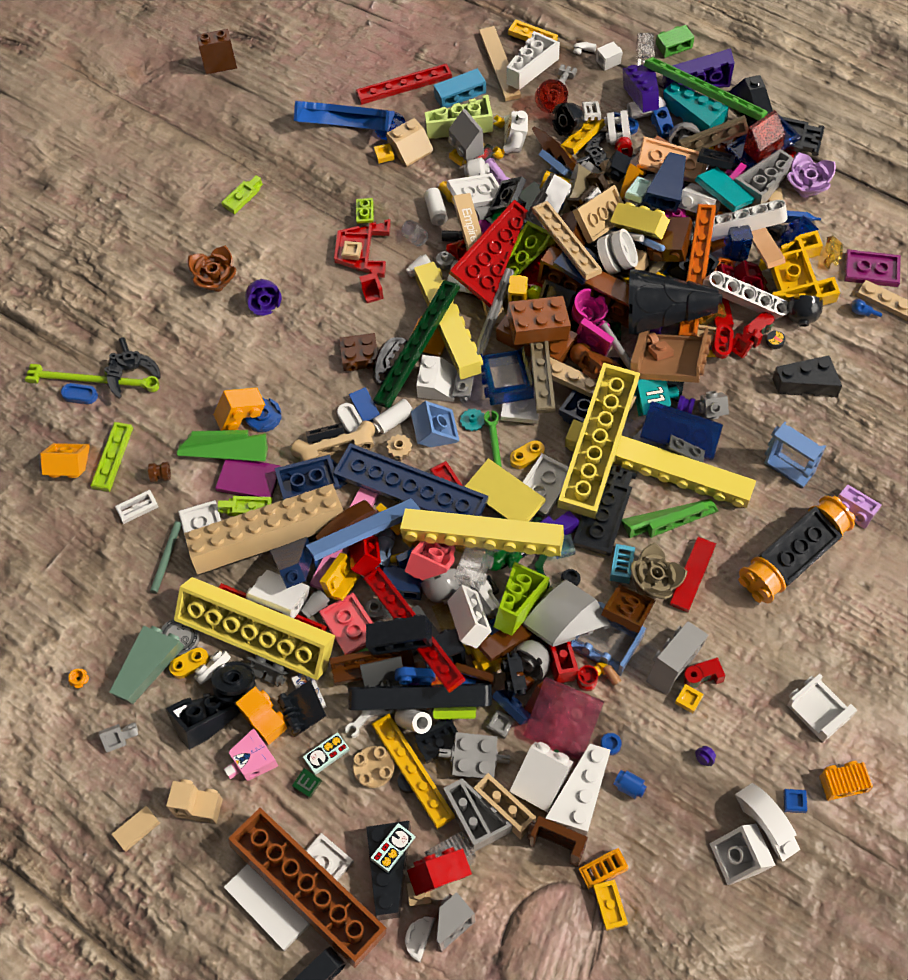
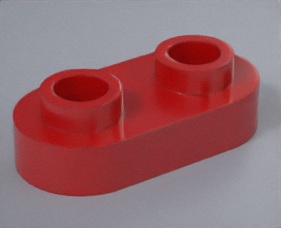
(723, 342)

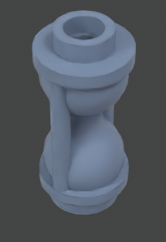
(386, 542)

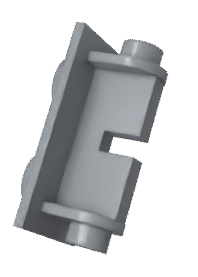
(463, 388)

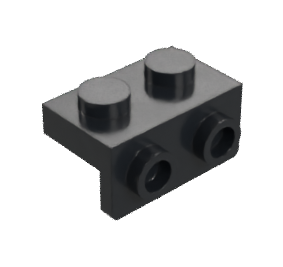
(438, 736)

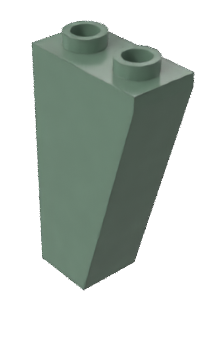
(145, 662)

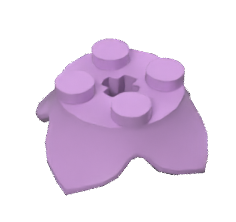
(810, 177)

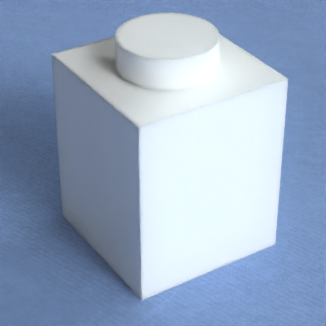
(609, 56)

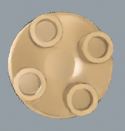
(373, 766)

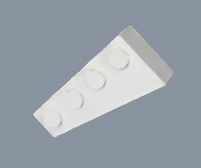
(532, 60)
(579, 796)

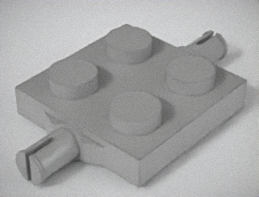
(473, 755)

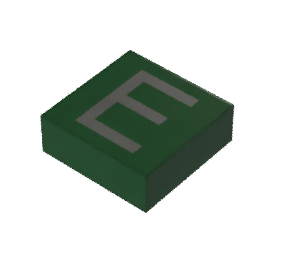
(307, 783)

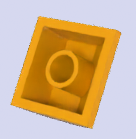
(64, 460)

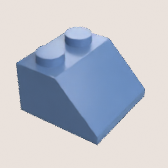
(434, 425)

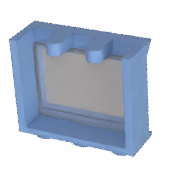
(793, 454)
(609, 645)

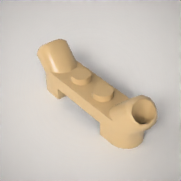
(361, 437)

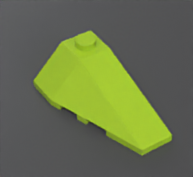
(528, 247)

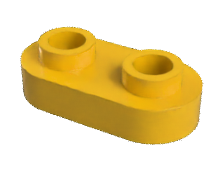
(528, 454)
(188, 662)

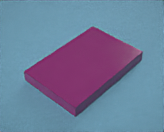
(872, 266)
(247, 478)

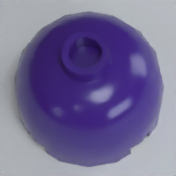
(262, 297)

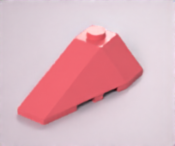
(430, 560)

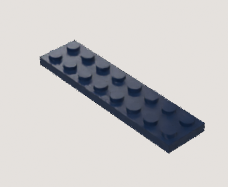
(404, 482)

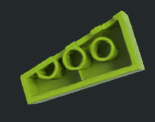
(520, 597)

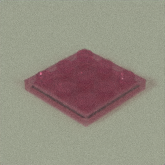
(563, 718)

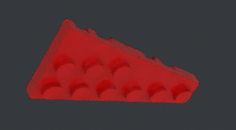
(487, 259)

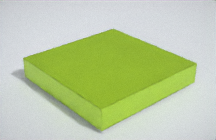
(455, 713)

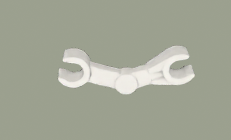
(366, 714)

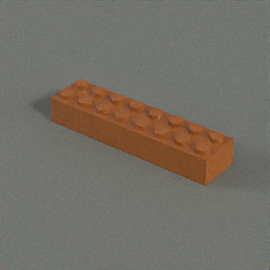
(307, 887)

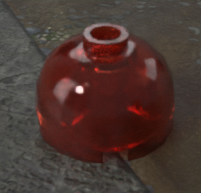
(550, 94)

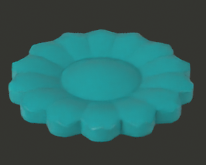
(472, 419)

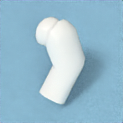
(578, 47)

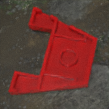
(362, 235)

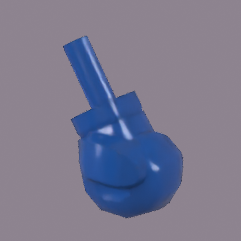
(861, 308)

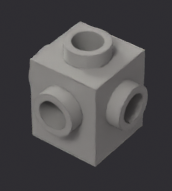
(713, 404)

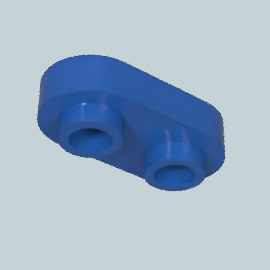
(410, 675)

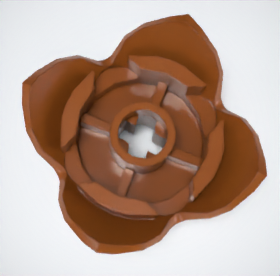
(212, 271)

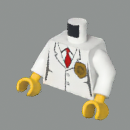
(515, 132)

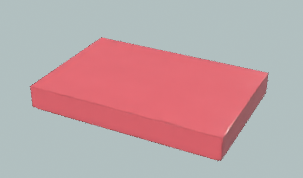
(348, 623)

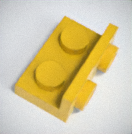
(339, 578)

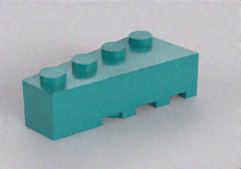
(694, 107)

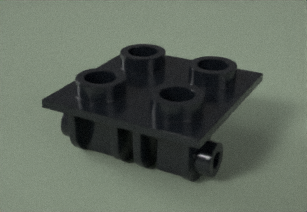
(301, 708)

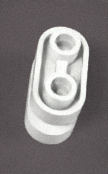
(611, 121)

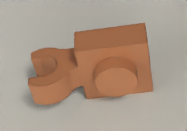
(658, 349)

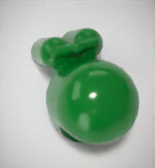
(503, 557)

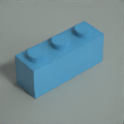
(460, 88)

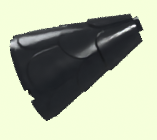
(666, 300)

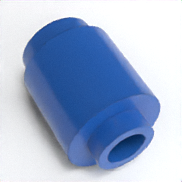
(630, 784)

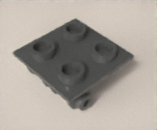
(381, 672)

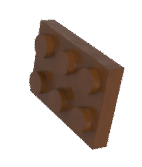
(628, 608)

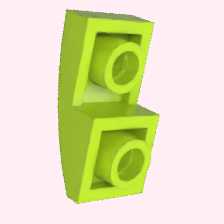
(364, 210)

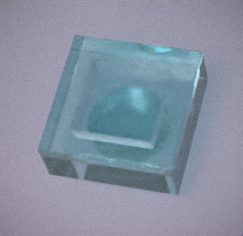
(567, 547)

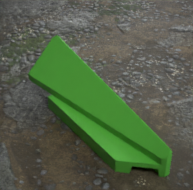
(225, 445)
(668, 519)

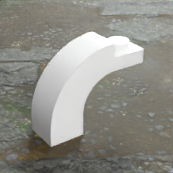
(771, 819)

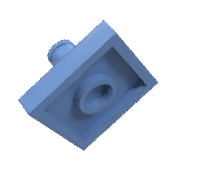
(556, 166)

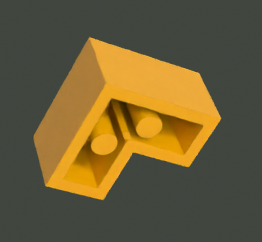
(236, 405)
(258, 712)

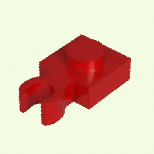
(742, 342)

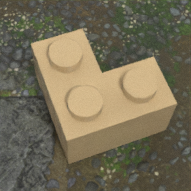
(193, 804)

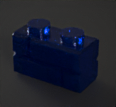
(738, 243)

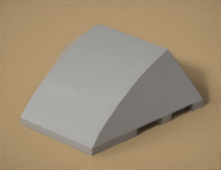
(564, 614)

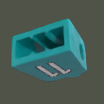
(653, 391)

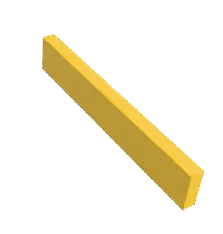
(413, 771)

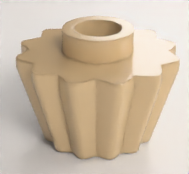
(399, 447)

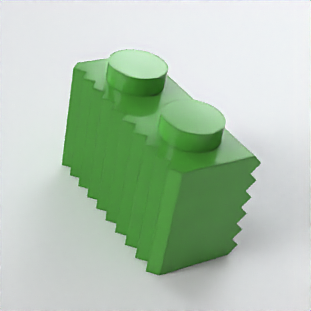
(674, 40)

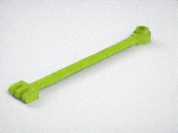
(36, 373)

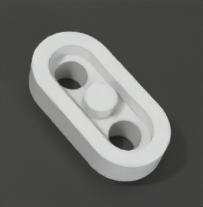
(204, 671)

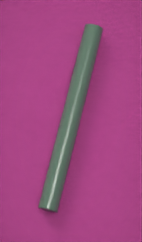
(165, 557)

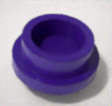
(705, 756)

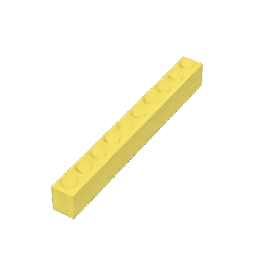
(675, 469)

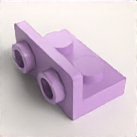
(860, 505)

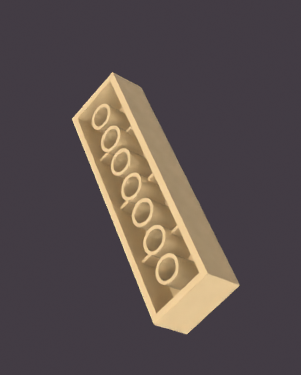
(262, 529)

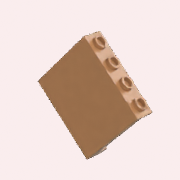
(684, 366)

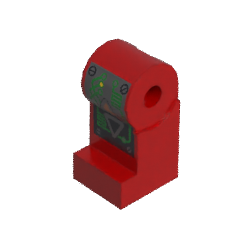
(764, 324)
(704, 672)

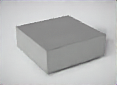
(500, 724)

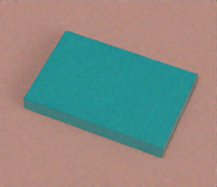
(725, 189)

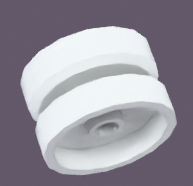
(617, 251)

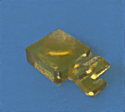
(834, 250)

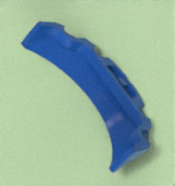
(343, 115)

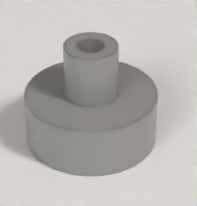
(444, 260)

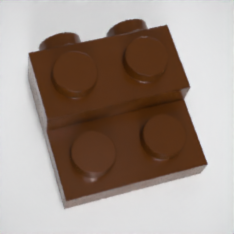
(358, 351)

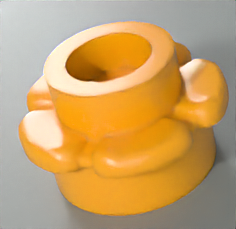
(74, 674)

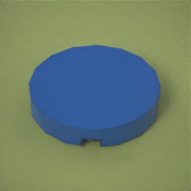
(268, 419)

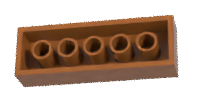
(612, 289)

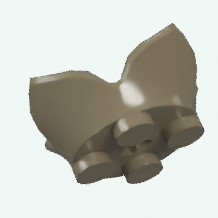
(654, 575)

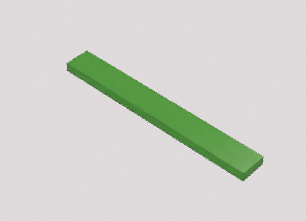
(705, 88)

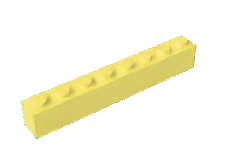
(451, 326)
(482, 532)

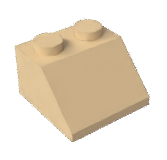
(409, 142)

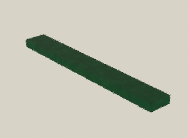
(416, 344)

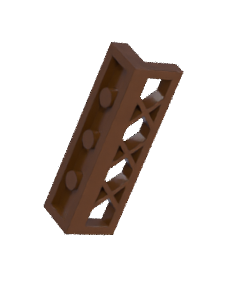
(347, 667)

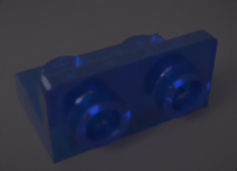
(797, 227)

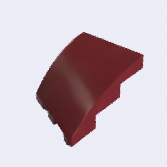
(745, 272)

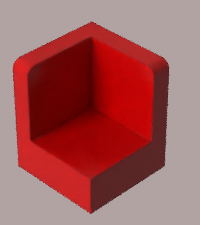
(371, 287)

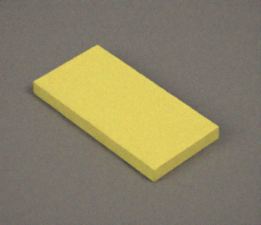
(505, 492)

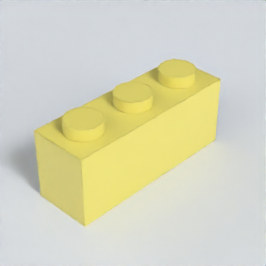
(640, 220)

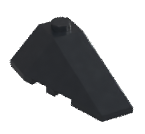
(753, 91)
(200, 718)

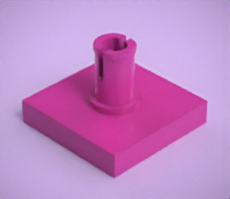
(594, 336)

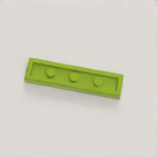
(111, 456)

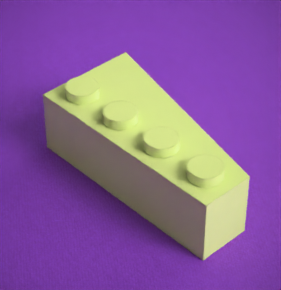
(441, 119)

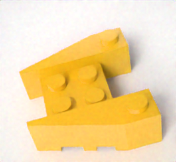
(797, 275)

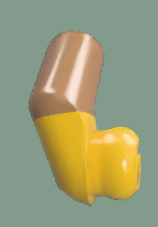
(609, 671)

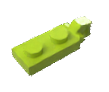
(242, 195)
(242, 504)

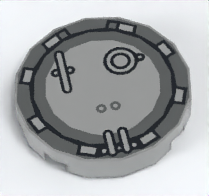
(188, 636)

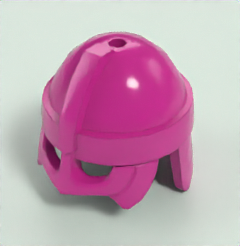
(588, 307)

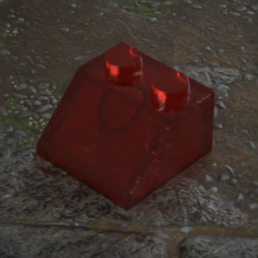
(765, 137)

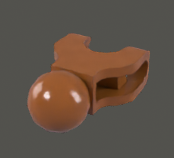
(589, 360)

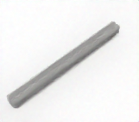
(493, 312)

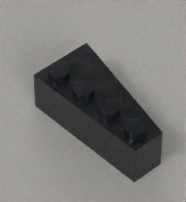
(386, 886)

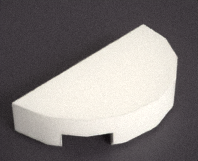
(417, 937)

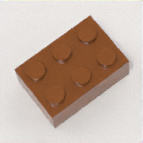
(538, 320)

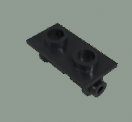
(511, 667)

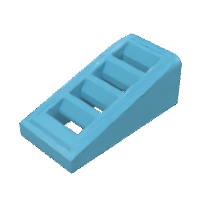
(621, 576)

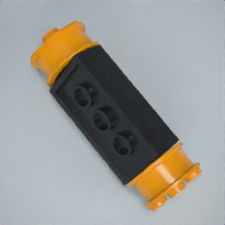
(796, 549)

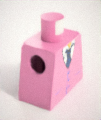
(250, 757)

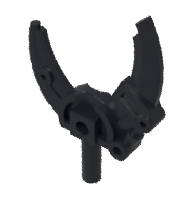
(594, 153)
(127, 361)

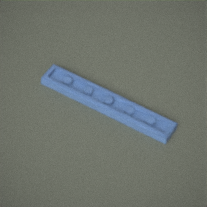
(359, 530)

